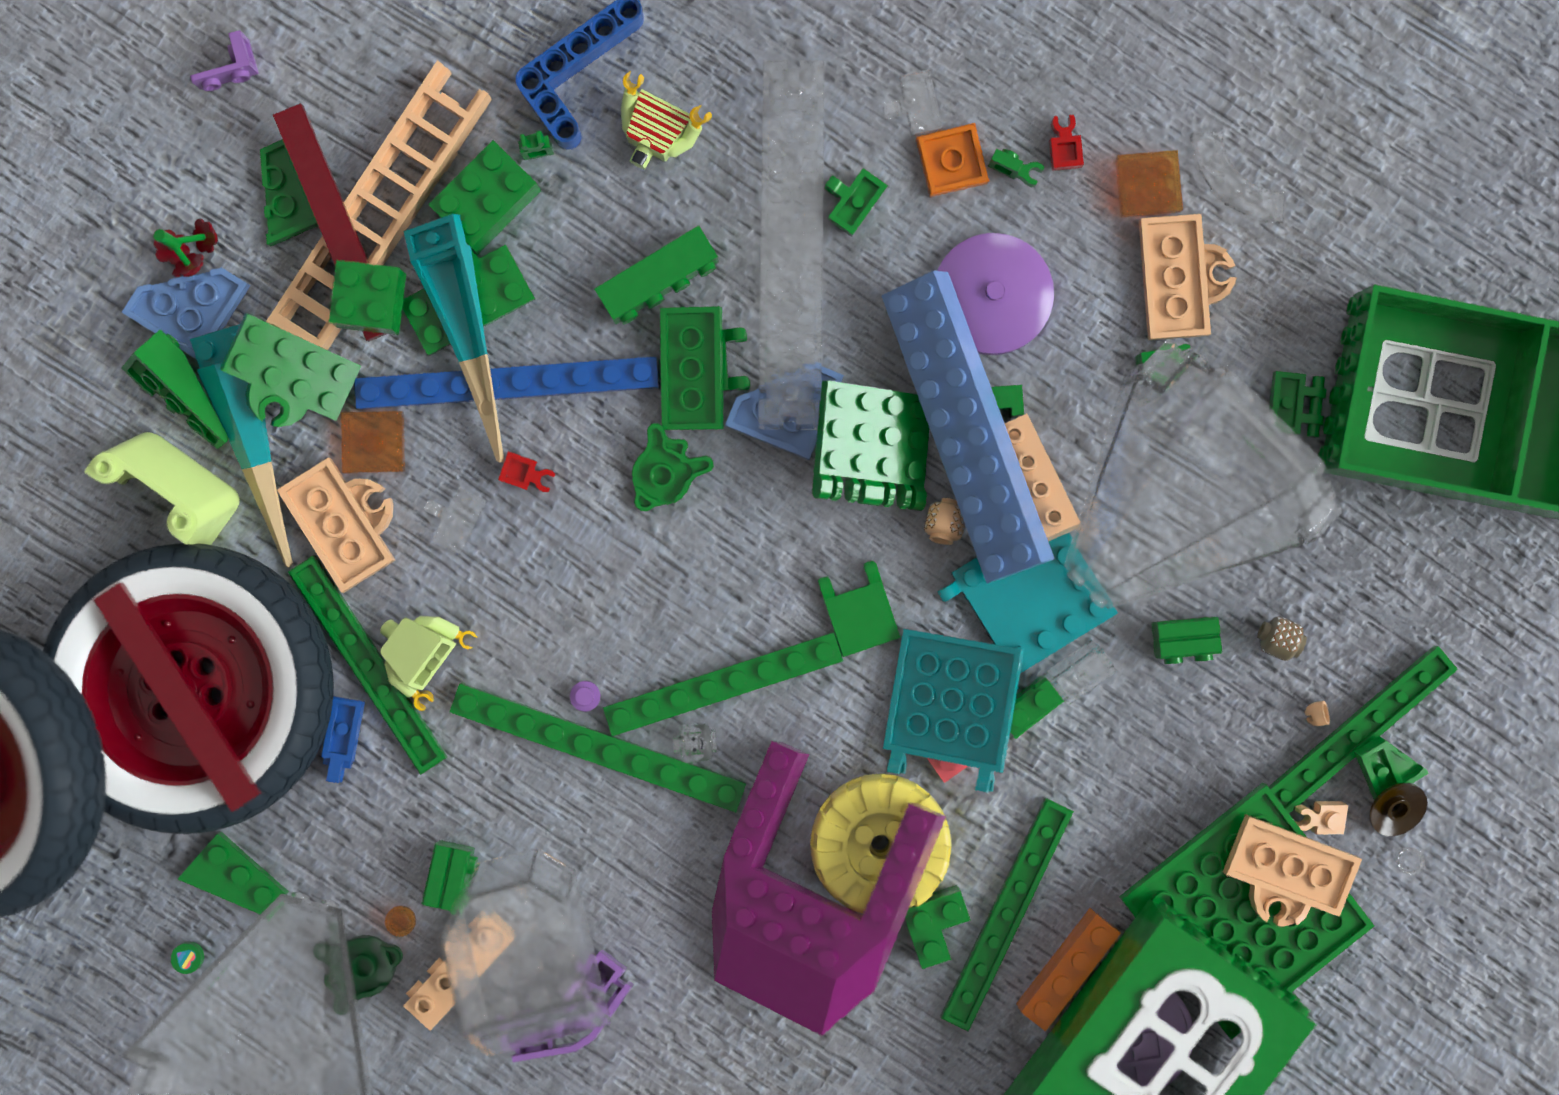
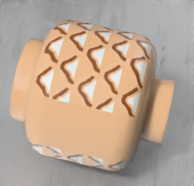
(944, 522)

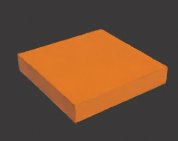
(952, 160)

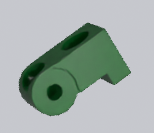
(1010, 399)

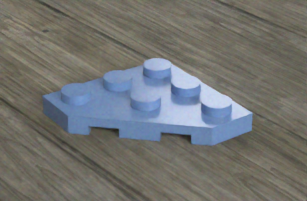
(188, 305)
(745, 419)

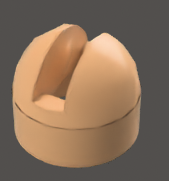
(1318, 714)

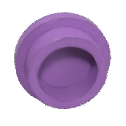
(585, 696)

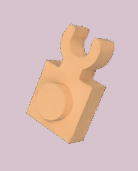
(1325, 818)

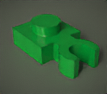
(535, 146)

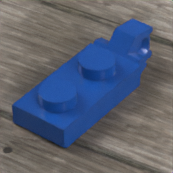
(342, 737)

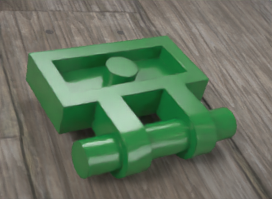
(1288, 398)

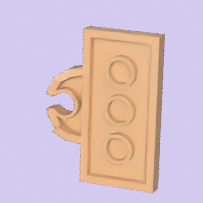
(1180, 276)
(340, 522)
(1290, 871)

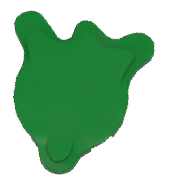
(664, 471)

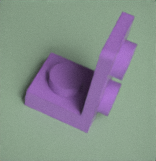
(238, 72)

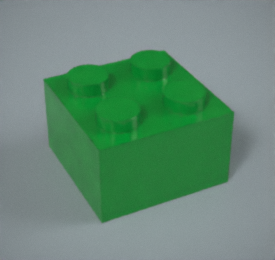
(367, 297)

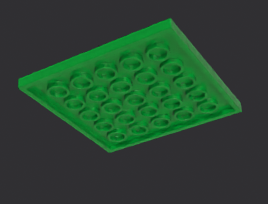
(1221, 906)

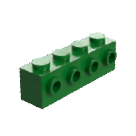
(658, 275)

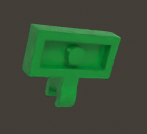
(855, 200)

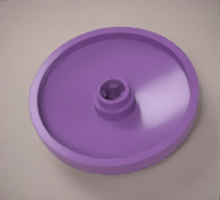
(1001, 290)

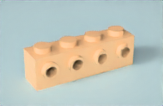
(1042, 480)
(432, 999)

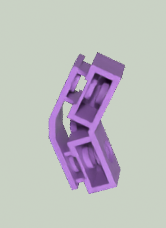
(610, 972)

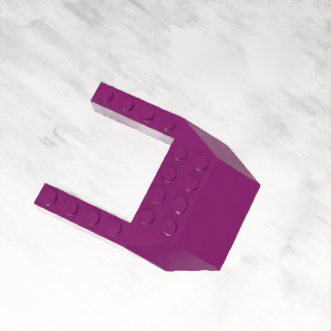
(790, 942)

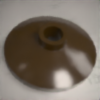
(1398, 809)

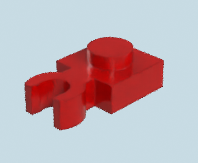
(1065, 149)
(521, 471)

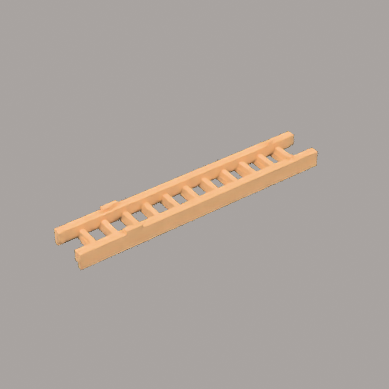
(367, 184)

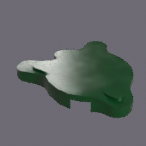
(372, 964)

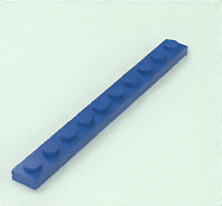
(509, 383)

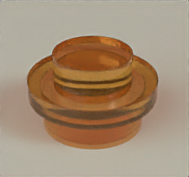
(400, 921)

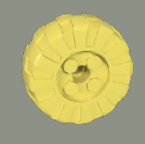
(847, 826)

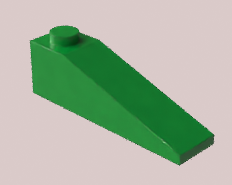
(163, 369)

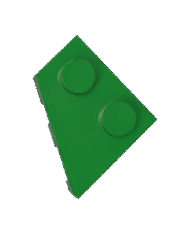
(1386, 766)

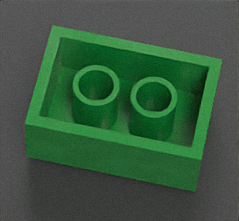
(486, 195)

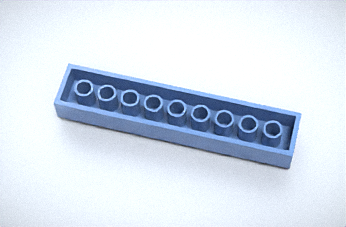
(967, 426)

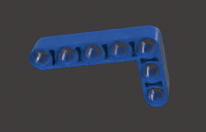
(574, 63)

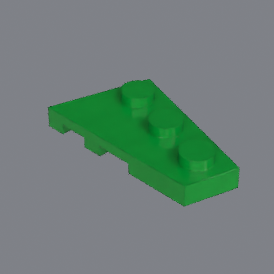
(286, 202)
(232, 875)

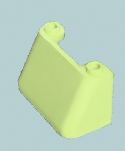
(199, 496)

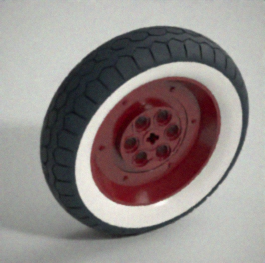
(265, 663)
(47, 776)

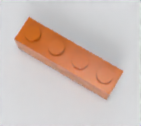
(1067, 969)

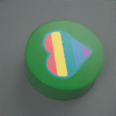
(187, 957)

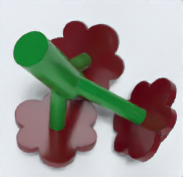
(173, 248)

